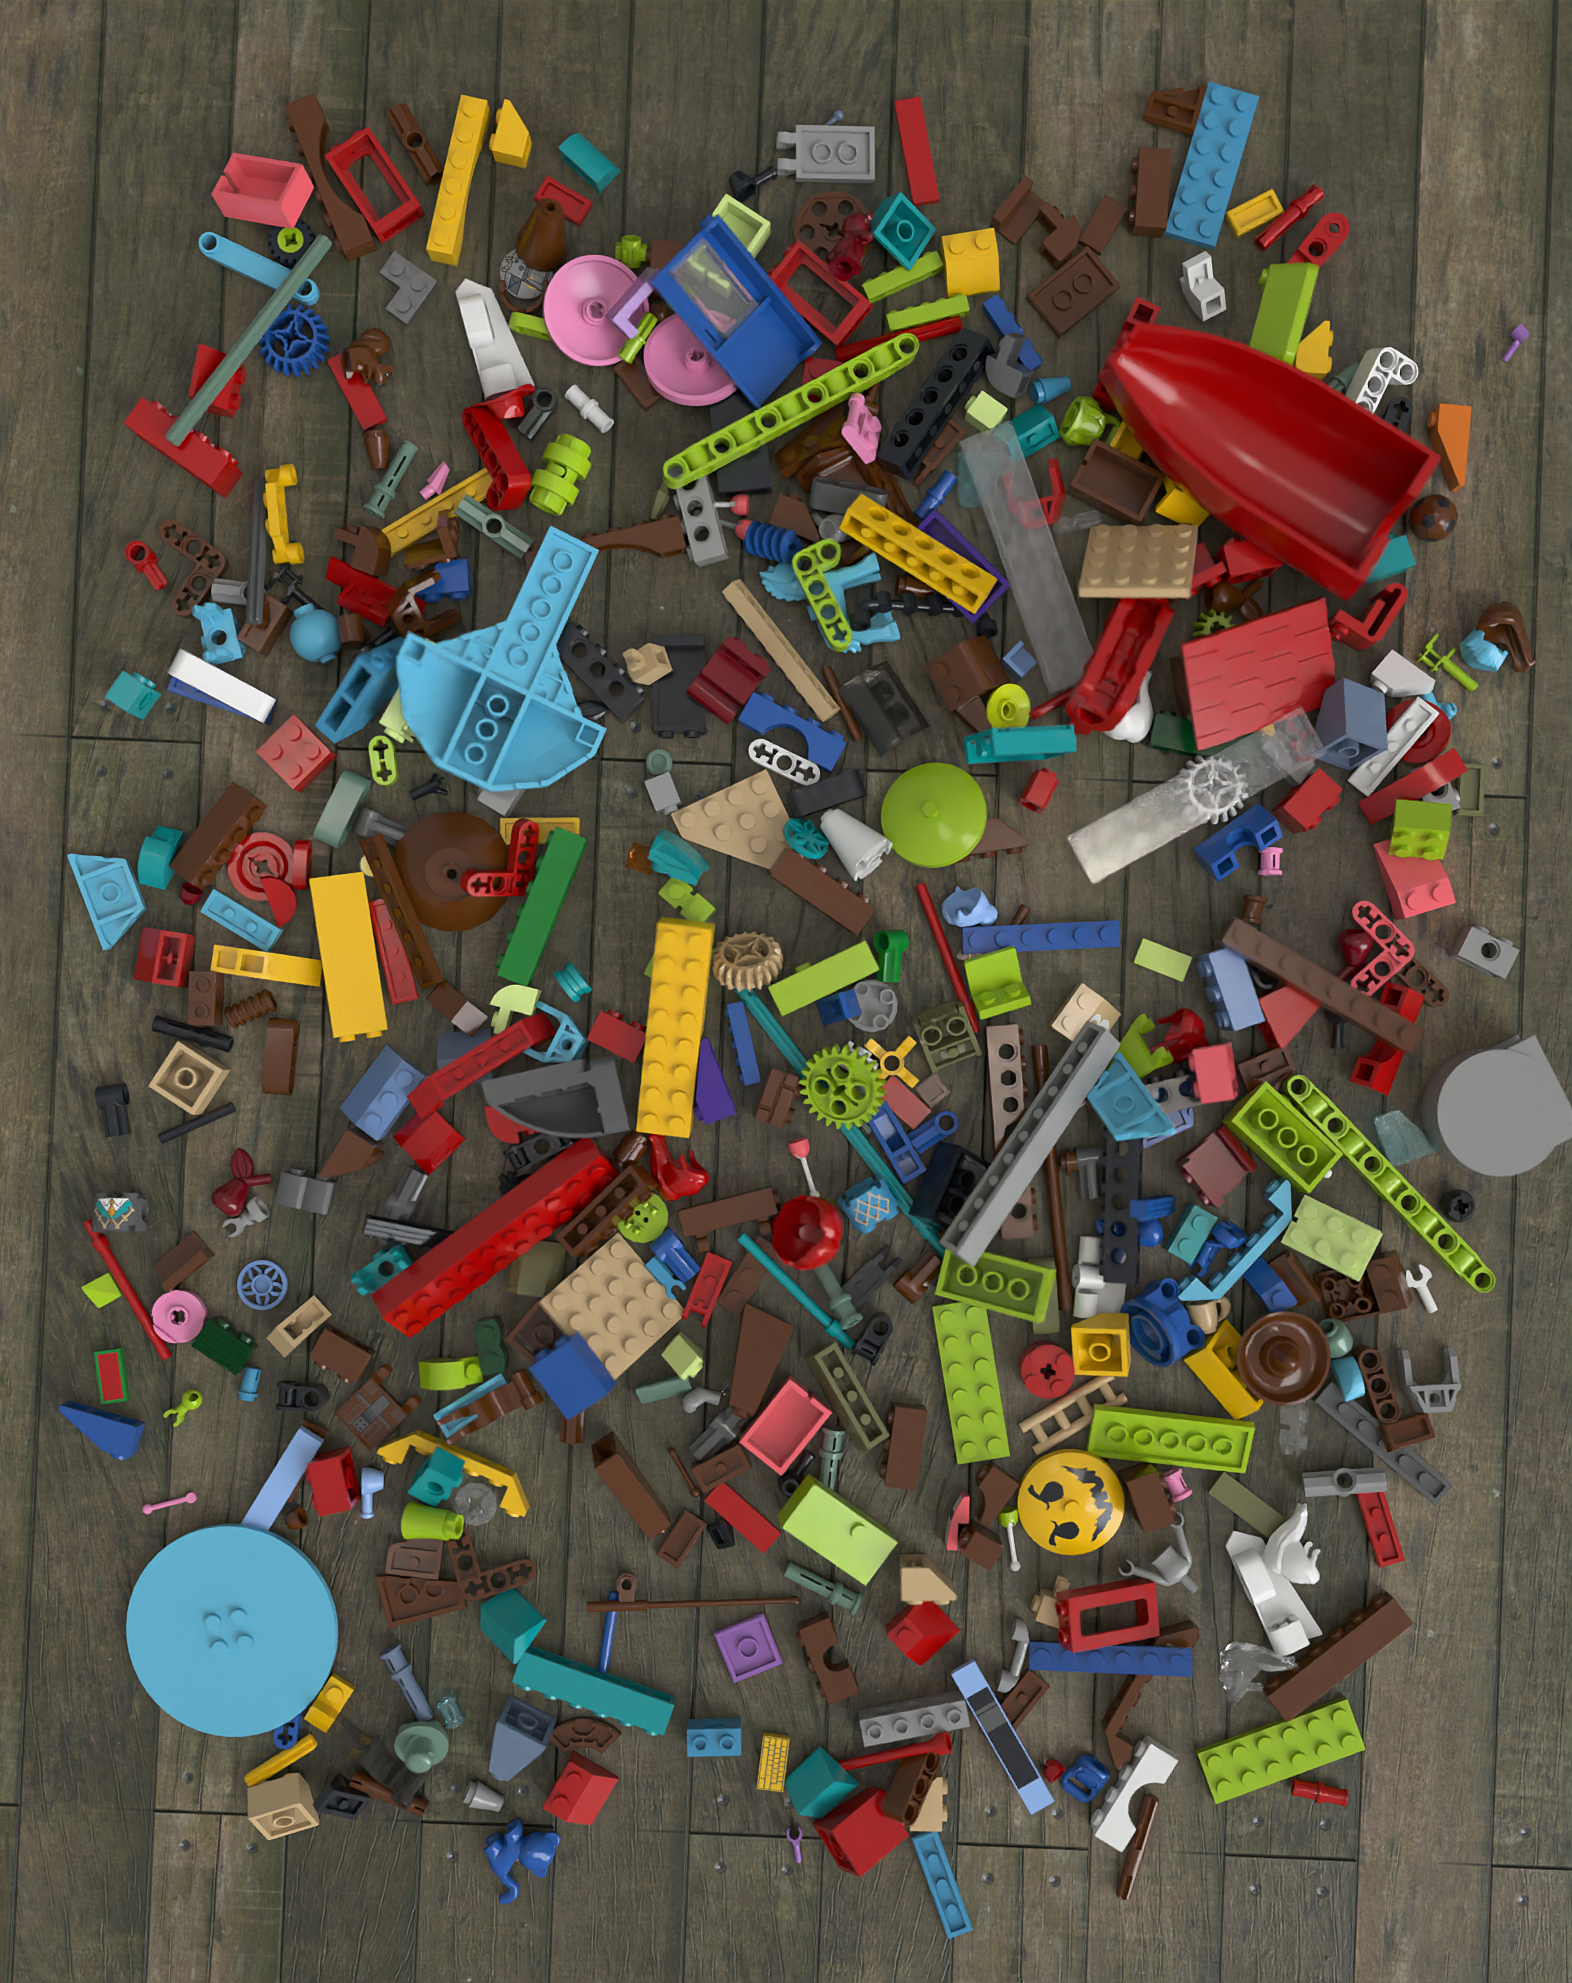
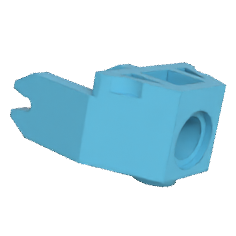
(214, 623)
(567, 1033)

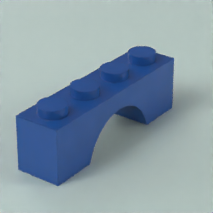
(763, 715)

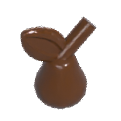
(1228, 599)

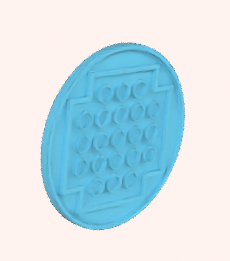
(232, 1630)

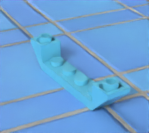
(1277, 1195)

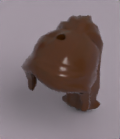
(1504, 625)

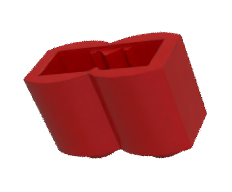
(1038, 790)

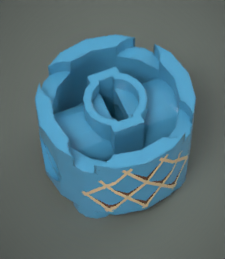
(869, 1203)

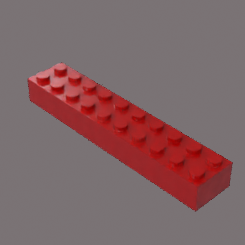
(495, 1237)

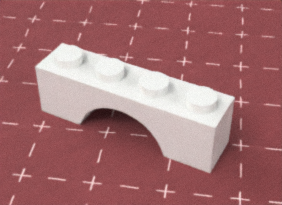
(1149, 1764)

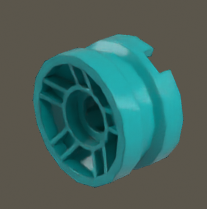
(572, 981)

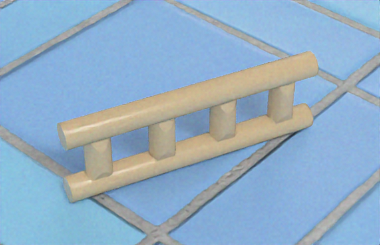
(1056, 1410)

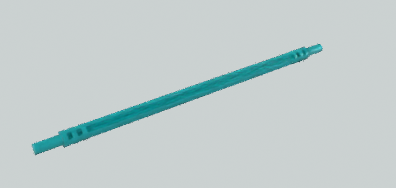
(854, 1135)

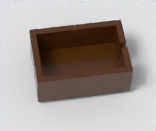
(1115, 483)

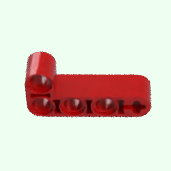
(500, 458)

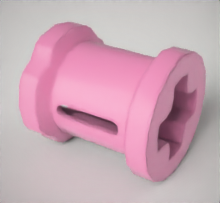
(1270, 861)
(1176, 1484)

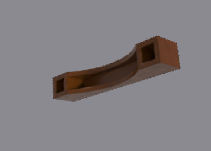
(312, 131)
(659, 538)

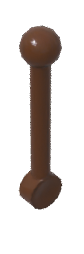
(695, 1491)

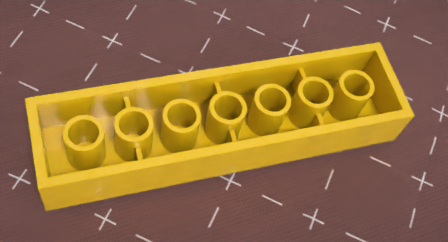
(675, 1026)

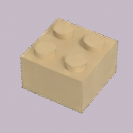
(189, 1077)

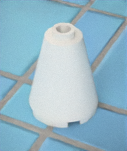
(854, 842)

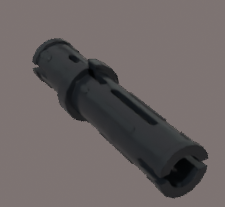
(203, 1036)

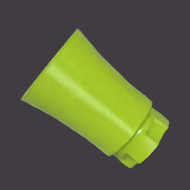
(430, 1522)

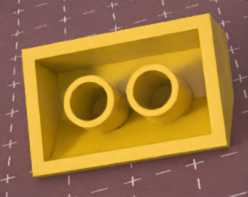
(1218, 1369)

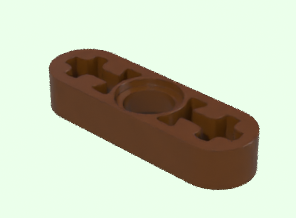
(1427, 976)

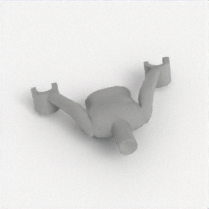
(1169, 1563)

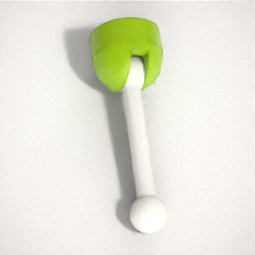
(1008, 1518)

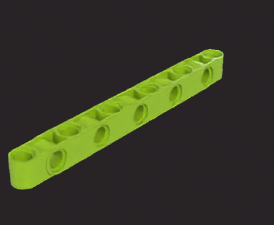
(790, 410)
(1389, 1184)

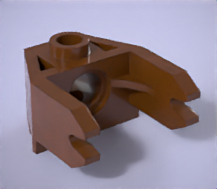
(406, 614)

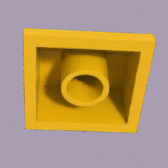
(970, 262)
(1102, 1345)

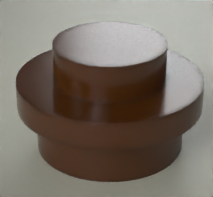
(1068, 1161)

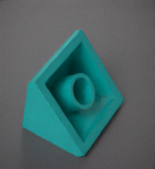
(511, 1623)
(818, 1784)

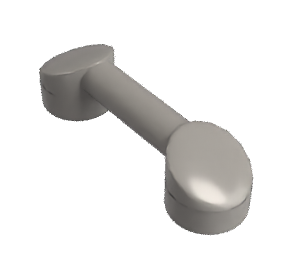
(1007, 1679)

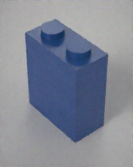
(572, 1374)

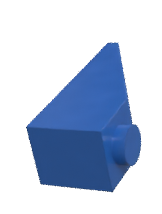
(105, 1429)

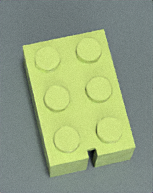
(745, 223)
(1332, 1238)

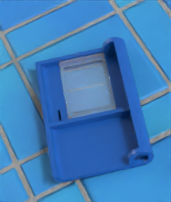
(735, 310)

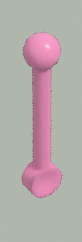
(191, 1497)

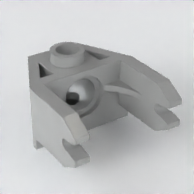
(1442, 1395)

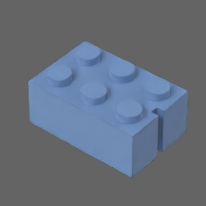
(1230, 990)

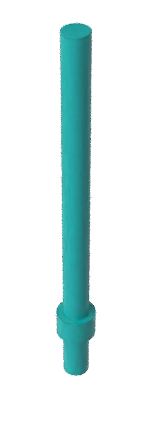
(831, 1326)

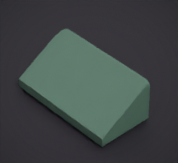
(663, 1388)

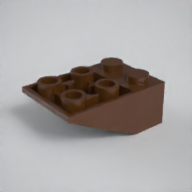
(1378, 1291)

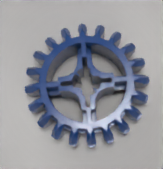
(313, 348)

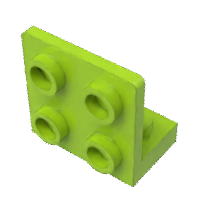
(996, 982)

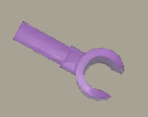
(1519, 336)
(796, 1843)

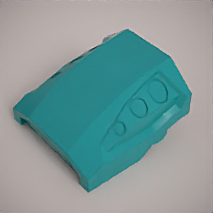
(676, 858)

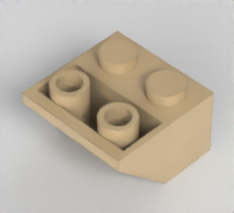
(923, 1581)

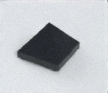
(721, 1534)

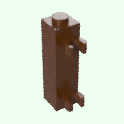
(729, 1211)

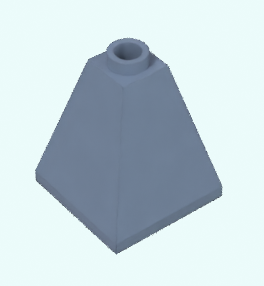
(519, 1737)

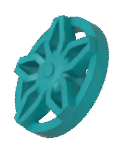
(806, 838)

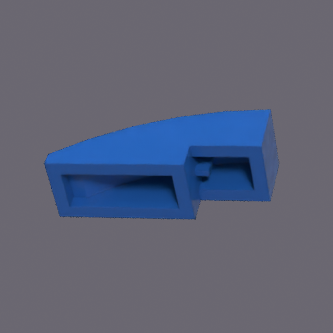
(896, 1144)

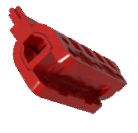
(1118, 663)

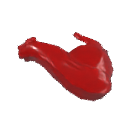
(1183, 1035)
(673, 1176)

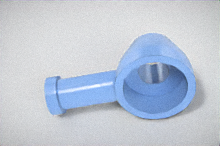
(371, 1482)

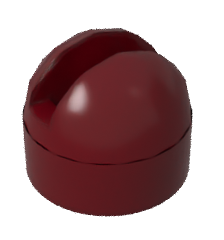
(190, 894)

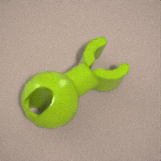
(189, 1401)

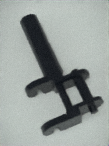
(298, 594)

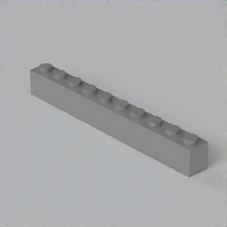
(1030, 1143)

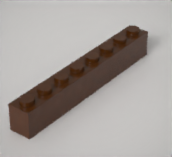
(1319, 986)

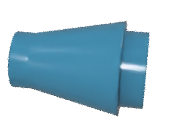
(1047, 389)

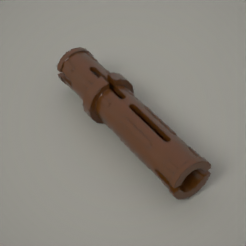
(370, 1786)

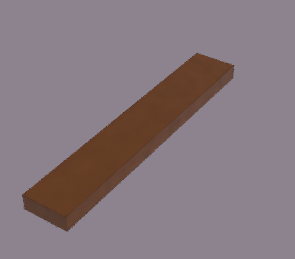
(401, 911)

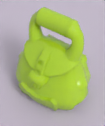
(1086, 422)

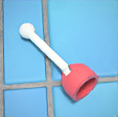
(738, 504)
(800, 1149)

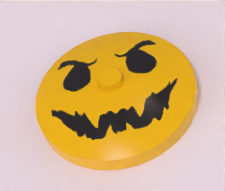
(1070, 1502)

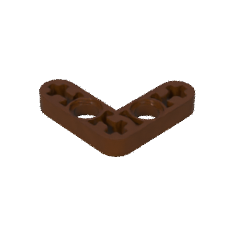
(202, 569)
(474, 1573)

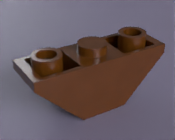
(997, 838)

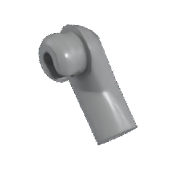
(699, 1396)

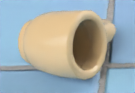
(1205, 1314)

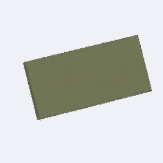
(1471, 790)

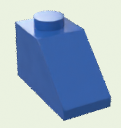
(1268, 1287)

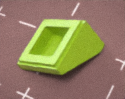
(102, 1290)

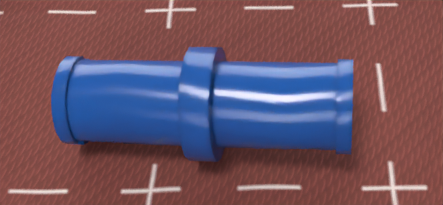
(936, 495)

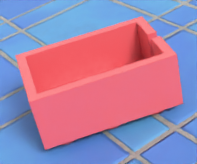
(265, 190)
(785, 1424)

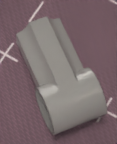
(230, 592)

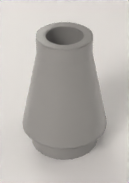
(482, 1797)

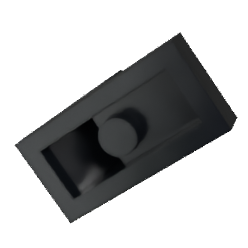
(340, 1799)

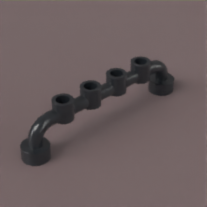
(908, 604)

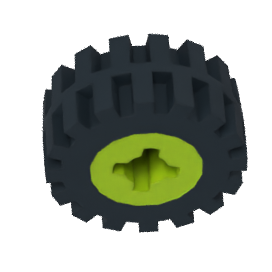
(280, 239)

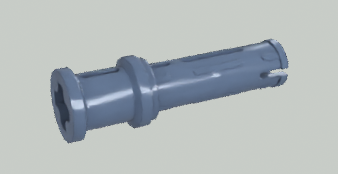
(401, 1672)

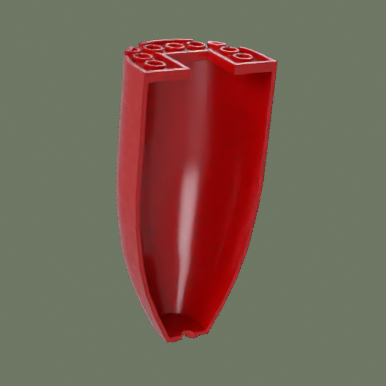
(1268, 449)

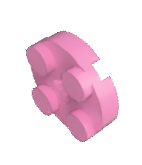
(164, 1316)

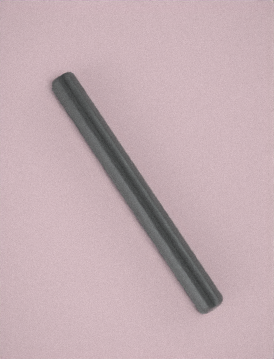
(257, 554)

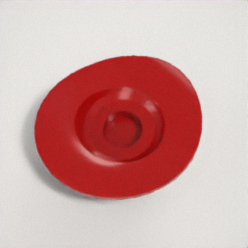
(510, 404)
(1431, 741)

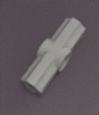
(1362, 1481)

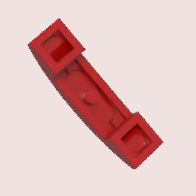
(1413, 785)

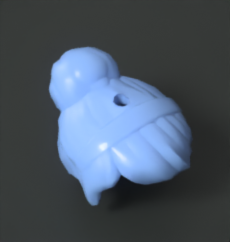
(968, 908)

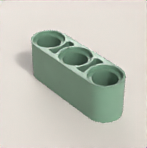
(342, 808)

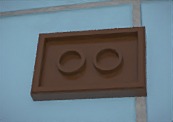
(1073, 291)

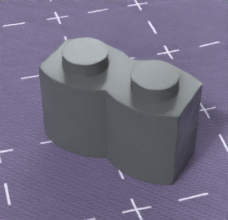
(306, 1191)

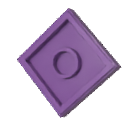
(748, 1647)

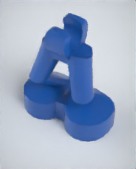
(1227, 1236)

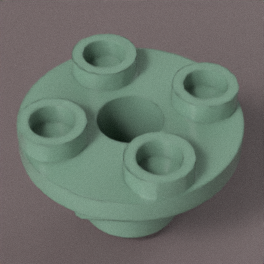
(421, 1745)

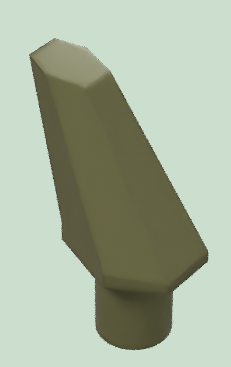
(659, 502)

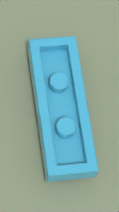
(241, 920)
(455, 1425)

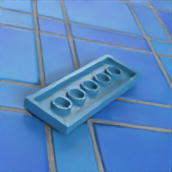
(1211, 166)

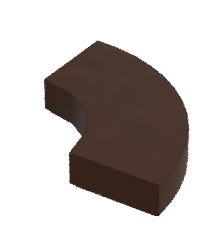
(584, 1732)

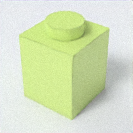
(984, 412)

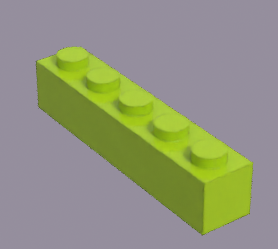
(900, 278)
(927, 313)

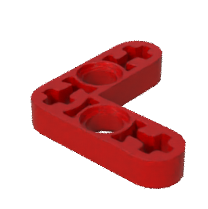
(510, 876)

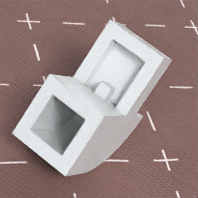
(1200, 288)

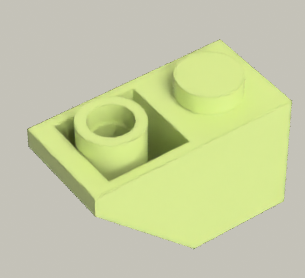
(683, 1356)

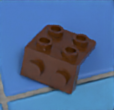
(440, 549)

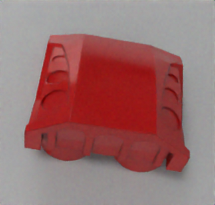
(429, 1140)

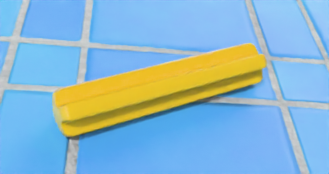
(280, 1761)

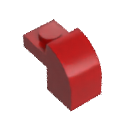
(505, 1128)

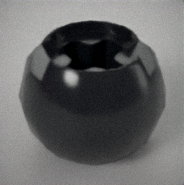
(1465, 1211)

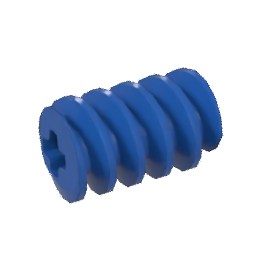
(772, 542)

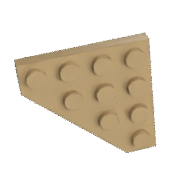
(739, 821)

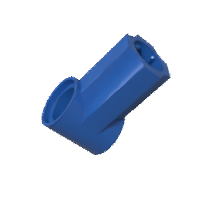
(931, 1132)
(671, 1250)

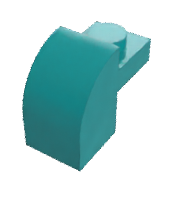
(157, 855)

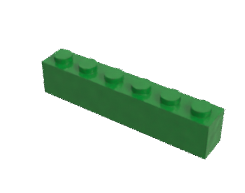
(542, 906)

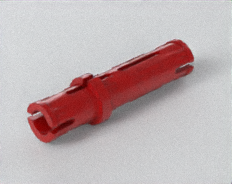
(1297, 210)

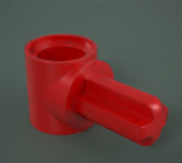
(147, 565)

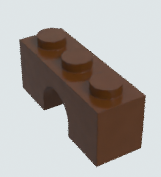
(835, 1680)

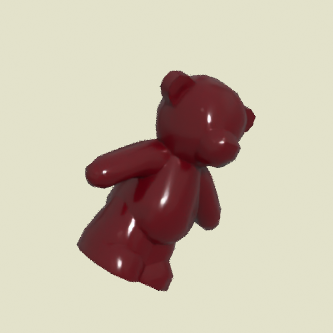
(847, 254)

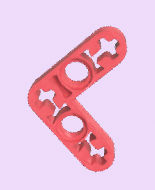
(1388, 955)

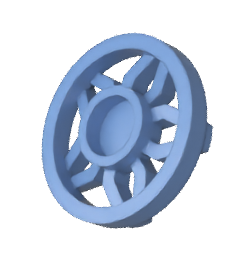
(262, 1284)

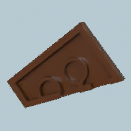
(817, 438)
(415, 1598)

